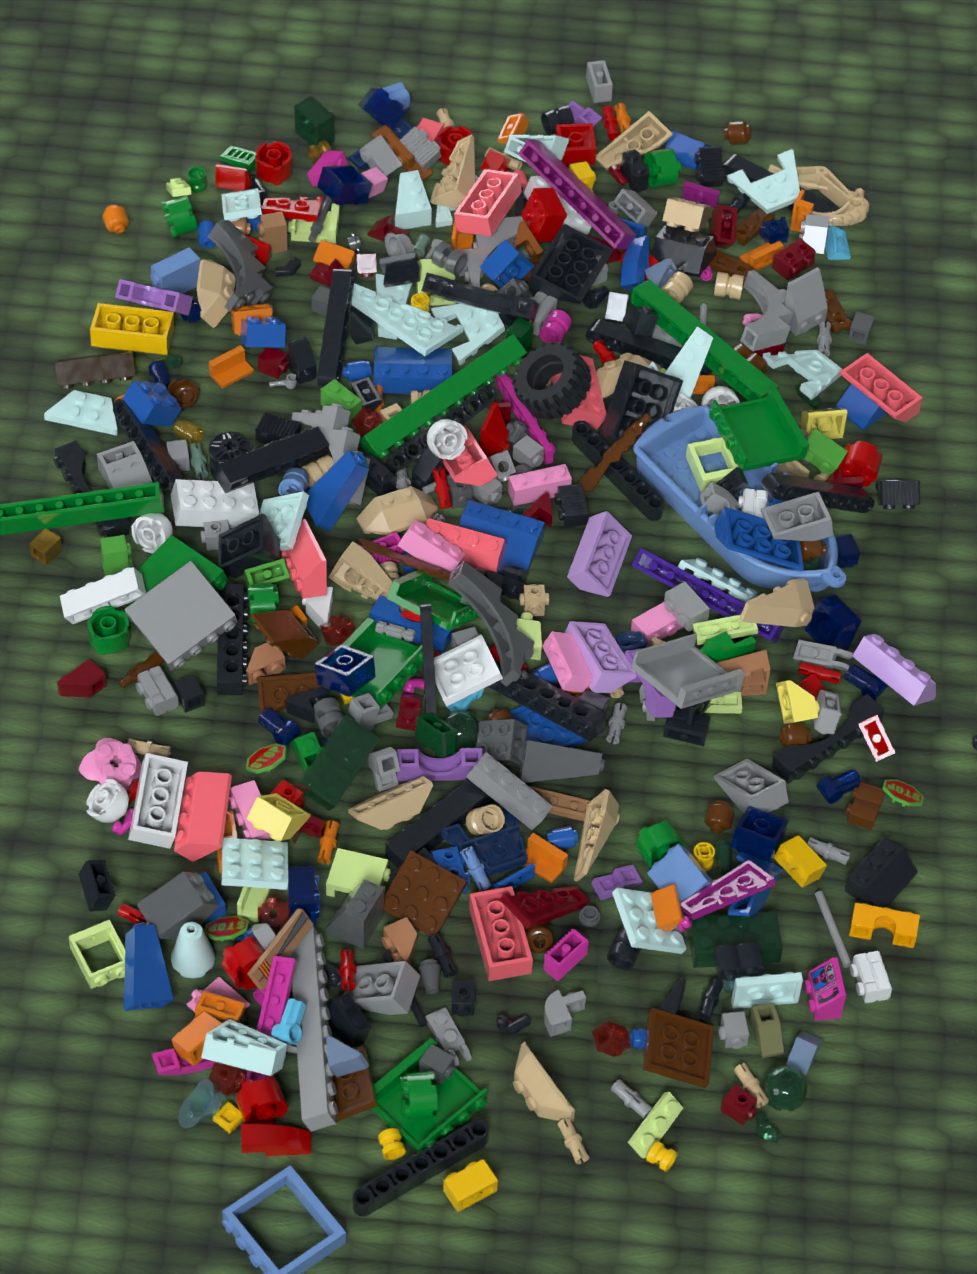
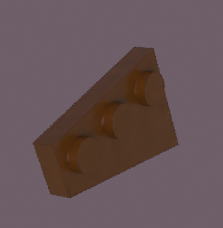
(275, 689)

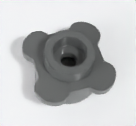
(354, 242)

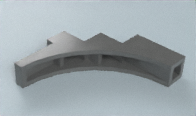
(247, 269)
(500, 621)

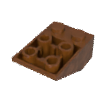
(286, 632)

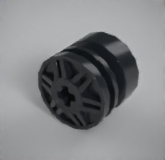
(226, 446)

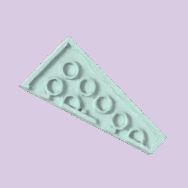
(405, 321)

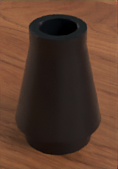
(595, 297)

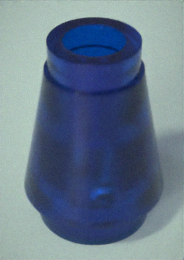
(159, 372)

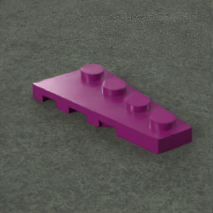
(730, 888)

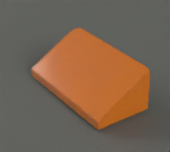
(514, 125)
(328, 252)
(667, 908)

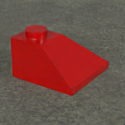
(494, 433)

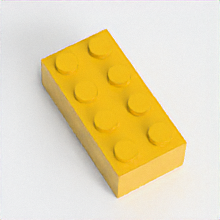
(132, 329)

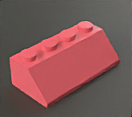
(883, 388)
(471, 465)
(479, 548)
(306, 564)
(202, 814)

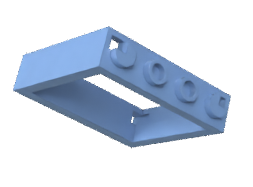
(257, 1256)

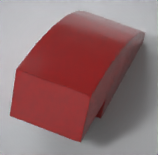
(275, 1140)

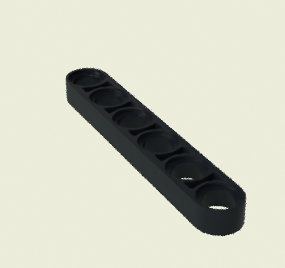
(428, 658)

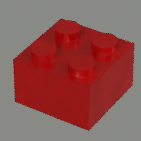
(581, 143)
(544, 214)

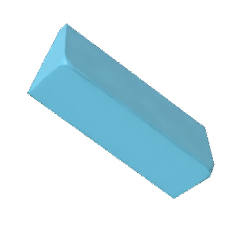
(837, 244)

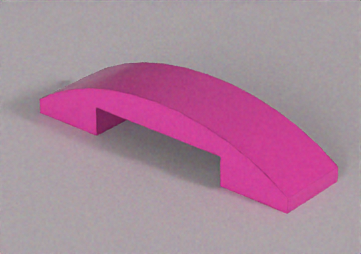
(170, 1063)

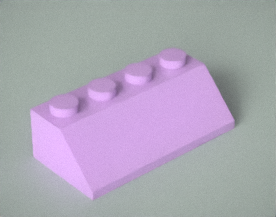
(599, 555)
(602, 655)
(895, 670)

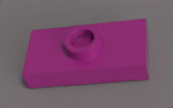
(701, 194)

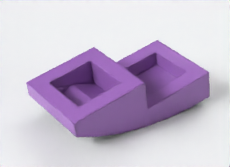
(584, 116)
(622, 877)

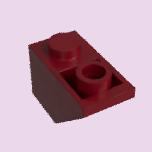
(83, 681)

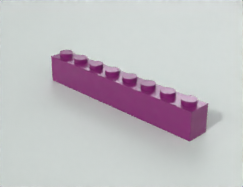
(577, 194)

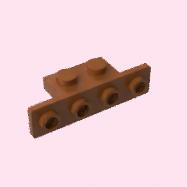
(402, 153)

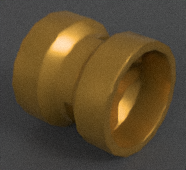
(317, 151)

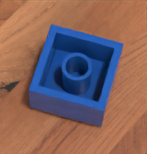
(506, 263)
(262, 332)
(152, 403)

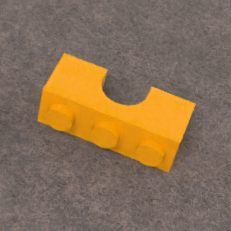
(901, 924)

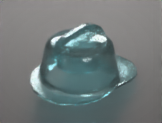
(201, 1103)

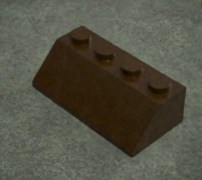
(94, 368)

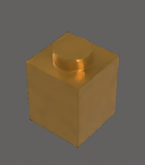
(46, 546)

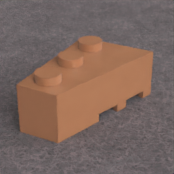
(756, 669)

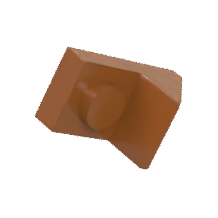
(526, 238)

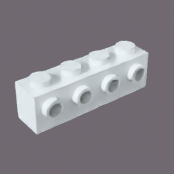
(110, 591)

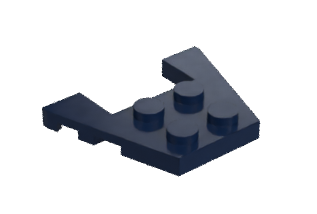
(495, 850)

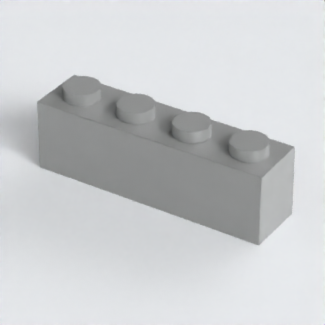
(509, 791)

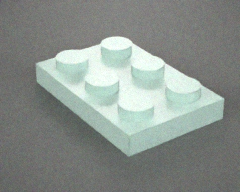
(241, 205)
(766, 989)

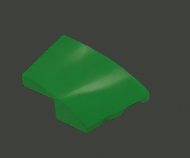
(723, 648)

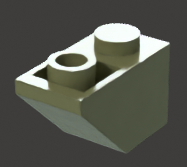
(767, 1030)

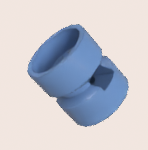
(293, 482)

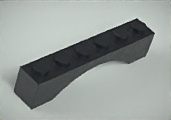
(480, 298)
(72, 462)
(798, 759)

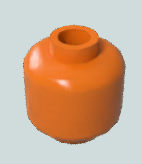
(115, 219)

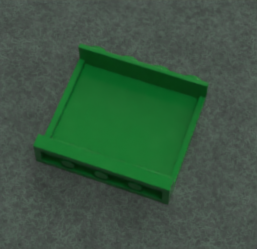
(760, 432)
(173, 556)
(419, 589)
(393, 659)
(455, 1098)

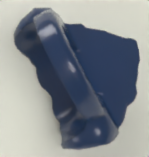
(631, 640)

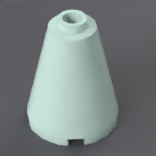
(192, 952)

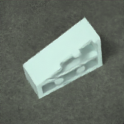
(554, 143)
(412, 202)
(244, 1048)

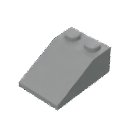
(807, 300)
(799, 519)
(753, 786)
(385, 987)

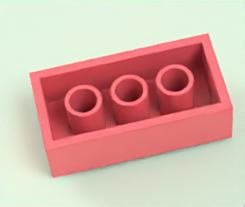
(487, 202)
(592, 408)
(499, 935)

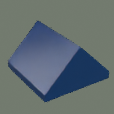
(685, 149)
(860, 408)

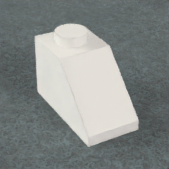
(319, 607)

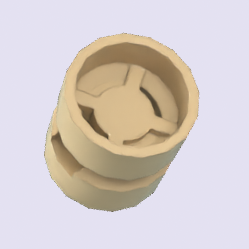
(728, 285)
(678, 286)
(318, 469)
(485, 820)

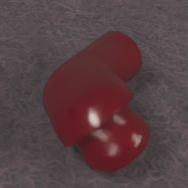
(615, 172)

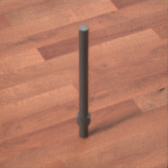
(317, 227)

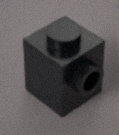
(189, 693)
(462, 998)

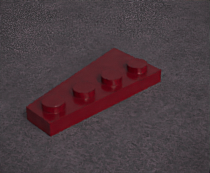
(543, 905)

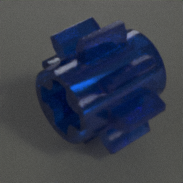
(194, 313)

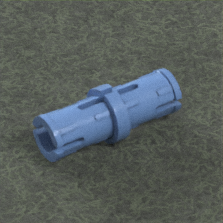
(475, 868)

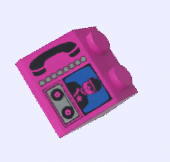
(825, 991)

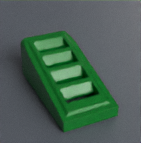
(248, 161)

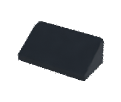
(361, 327)
(367, 393)

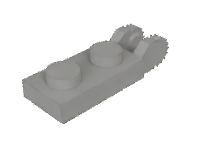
(821, 655)
(447, 1034)

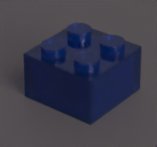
(381, 107)
(344, 185)
(833, 623)
(345, 670)
(759, 834)
(304, 891)

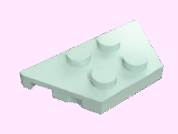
(84, 411)

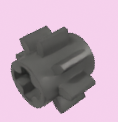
(517, 431)

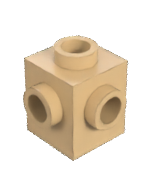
(534, 599)

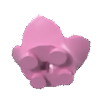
(97, 764)

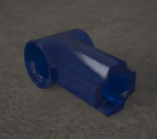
(866, 682)
(282, 730)
(834, 788)

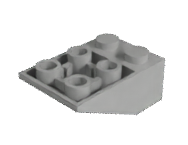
(123, 466)

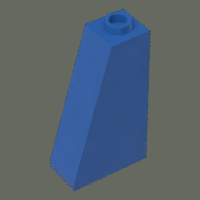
(335, 489)
(145, 971)

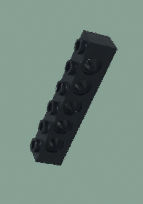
(230, 668)
(554, 704)

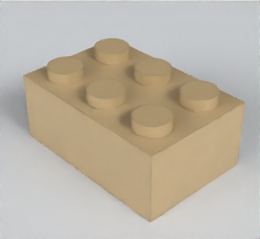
(686, 213)

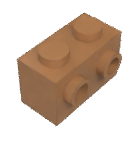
(273, 231)

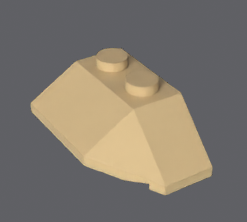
(214, 290)
(610, 373)
(396, 511)
(394, 804)
(539, 1089)

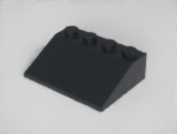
(569, 266)
(636, 393)

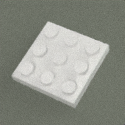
(465, 670)

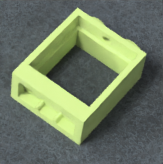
(708, 447)
(90, 938)

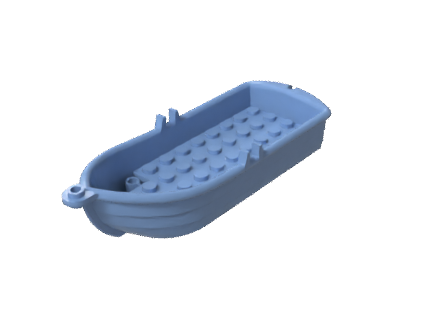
(665, 468)

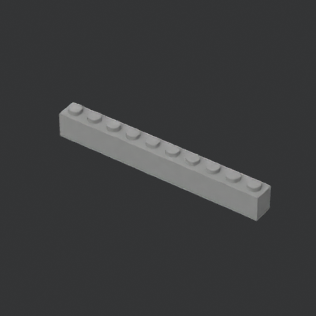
(315, 1075)

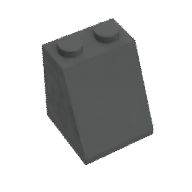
(177, 903)
(358, 914)

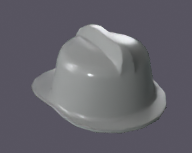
(398, 244)

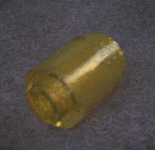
(188, 431)

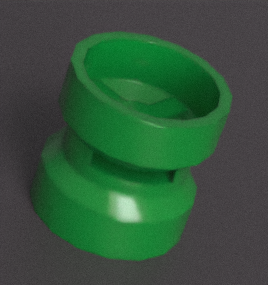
(196, 179)

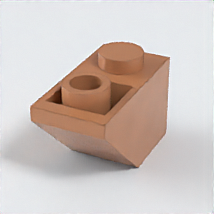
(265, 662)
(400, 939)

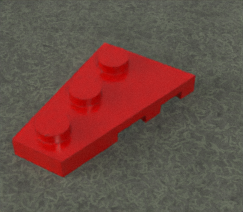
(301, 209)

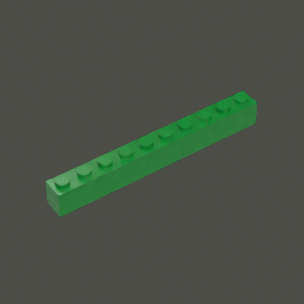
(720, 357)
(442, 397)
(81, 508)

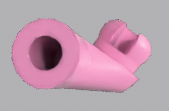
(749, 318)

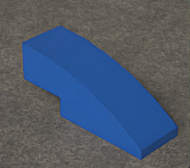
(635, 262)
(750, 904)

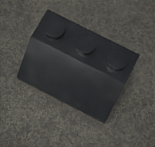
(687, 249)
(247, 546)
(881, 875)

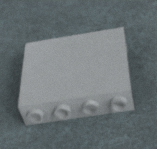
(181, 616)
(685, 672)

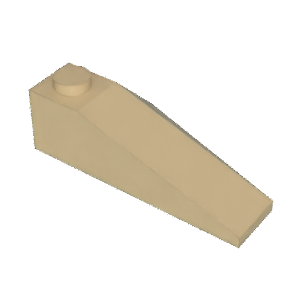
(361, 573)

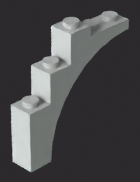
(485, 246)
(774, 324)
(333, 425)

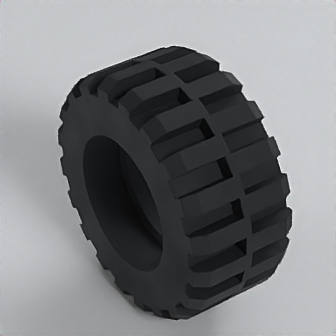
(561, 396)

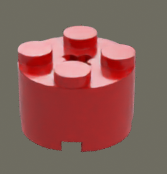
(448, 139)
(274, 162)
(862, 461)
(239, 961)
(261, 1101)

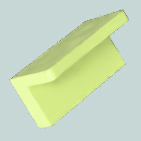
(250, 900)

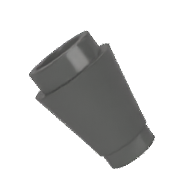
(430, 975)

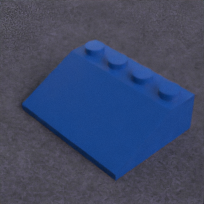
(408, 370)
(521, 533)
(752, 537)

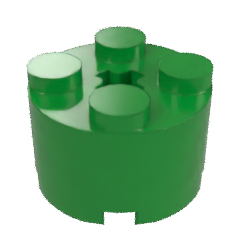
(662, 168)
(179, 216)
(262, 599)
(108, 630)
(656, 841)
(419, 1095)

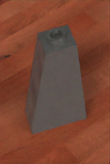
(551, 762)

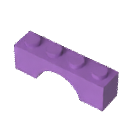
(154, 297)
(656, 702)
(456, 767)

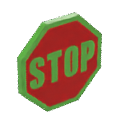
(266, 758)
(903, 793)
(226, 928)

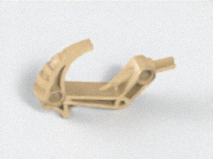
(851, 204)

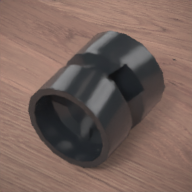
(560, 116)
(621, 953)

